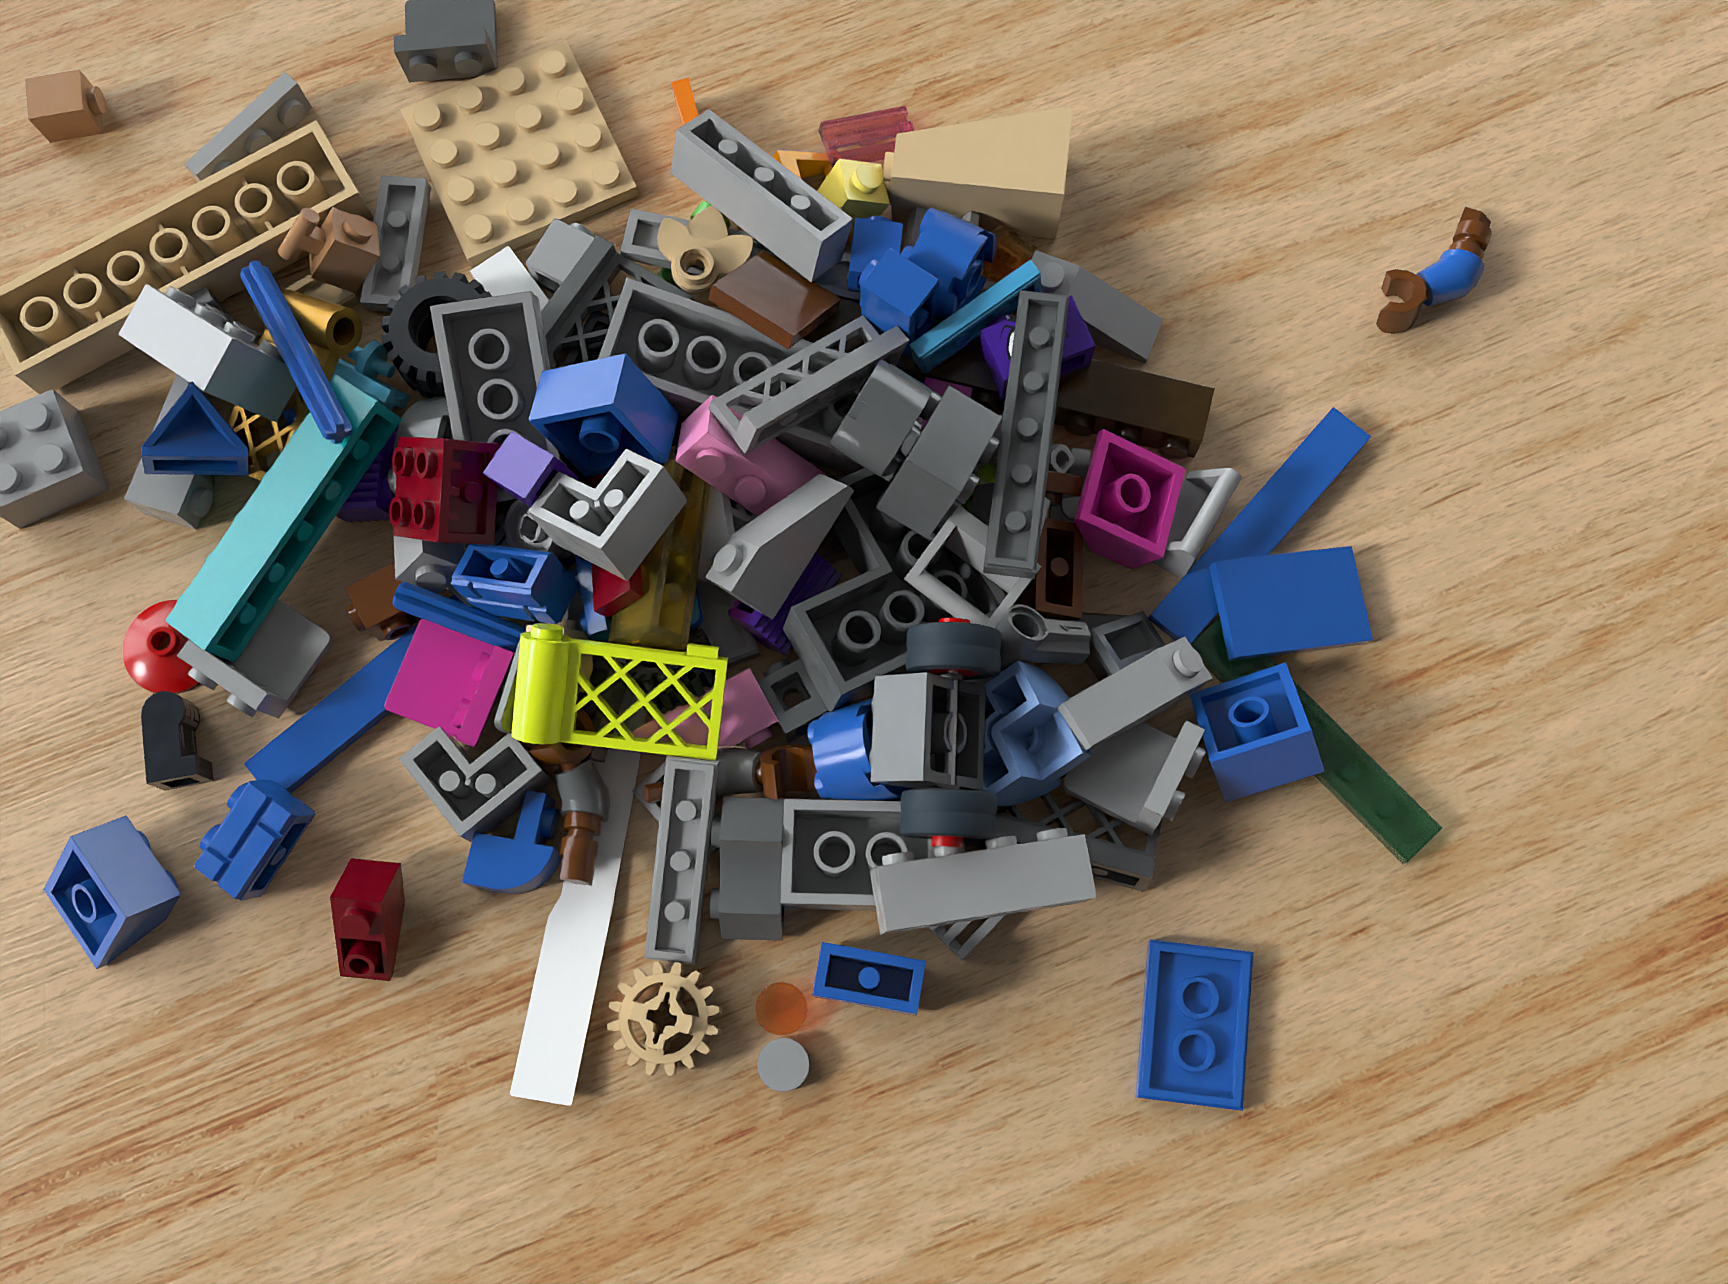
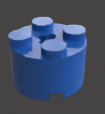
(954, 255)
(841, 755)

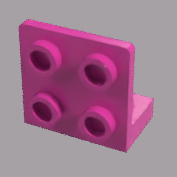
(449, 681)

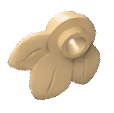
(702, 244)

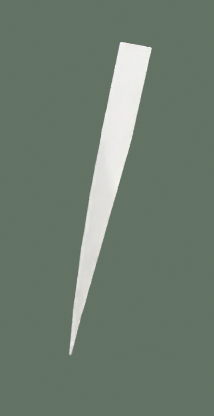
(575, 946)

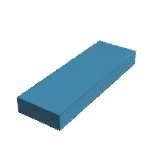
(968, 321)

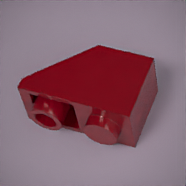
(368, 918)

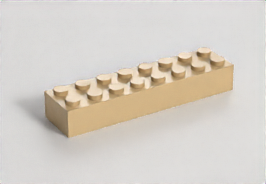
(71, 309)

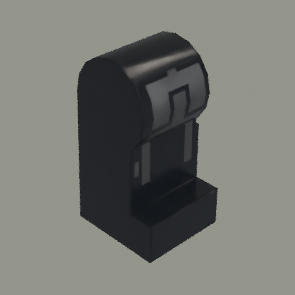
(171, 743)

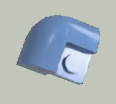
(1026, 735)

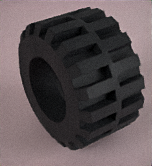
(412, 327)

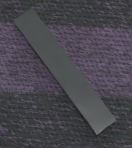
(1026, 435)

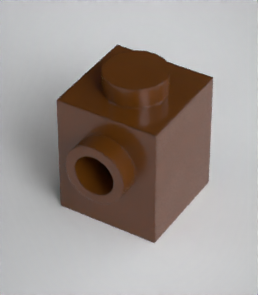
(373, 606)

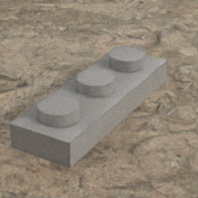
(254, 128)
(400, 227)

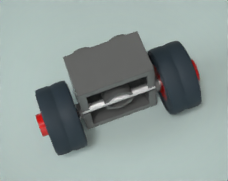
(934, 729)

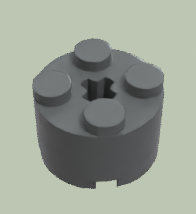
(885, 420)

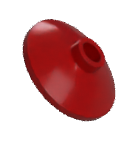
(145, 663)

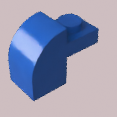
(520, 863)

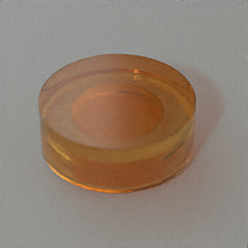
(781, 1008)

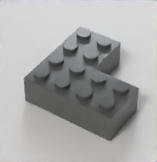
(864, 622)

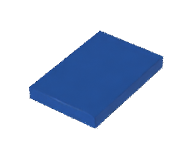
(1290, 603)
(1194, 1025)

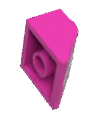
(1128, 501)

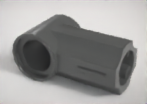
(1036, 639)

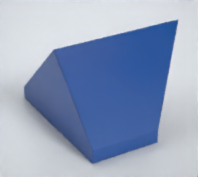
(194, 441)

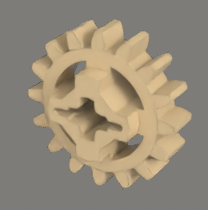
(656, 1042)

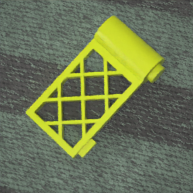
(551, 680)

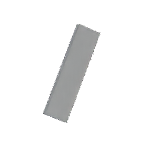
(681, 859)

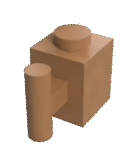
(338, 250)

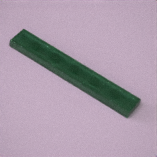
(1348, 769)

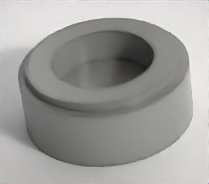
(783, 1064)

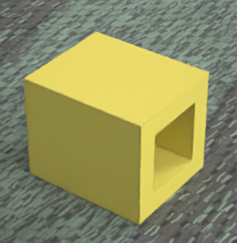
(856, 189)

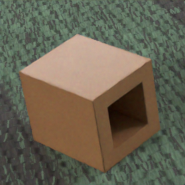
(65, 105)

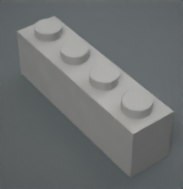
(760, 195)
(983, 882)

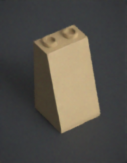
(996, 167)

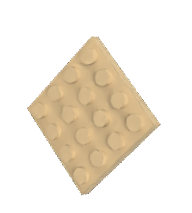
(519, 152)

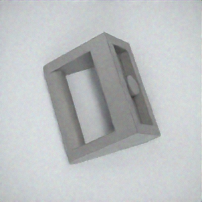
(1197, 511)
(968, 540)

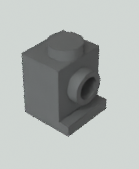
(787, 678)

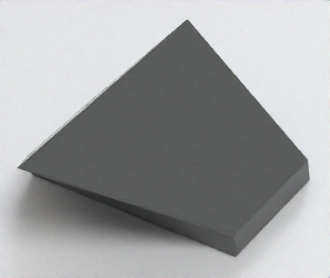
(1118, 641)

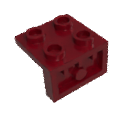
(443, 491)

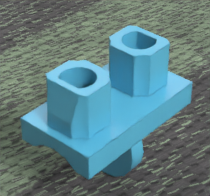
(370, 363)

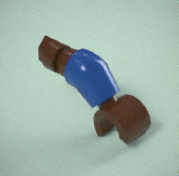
(1442, 281)

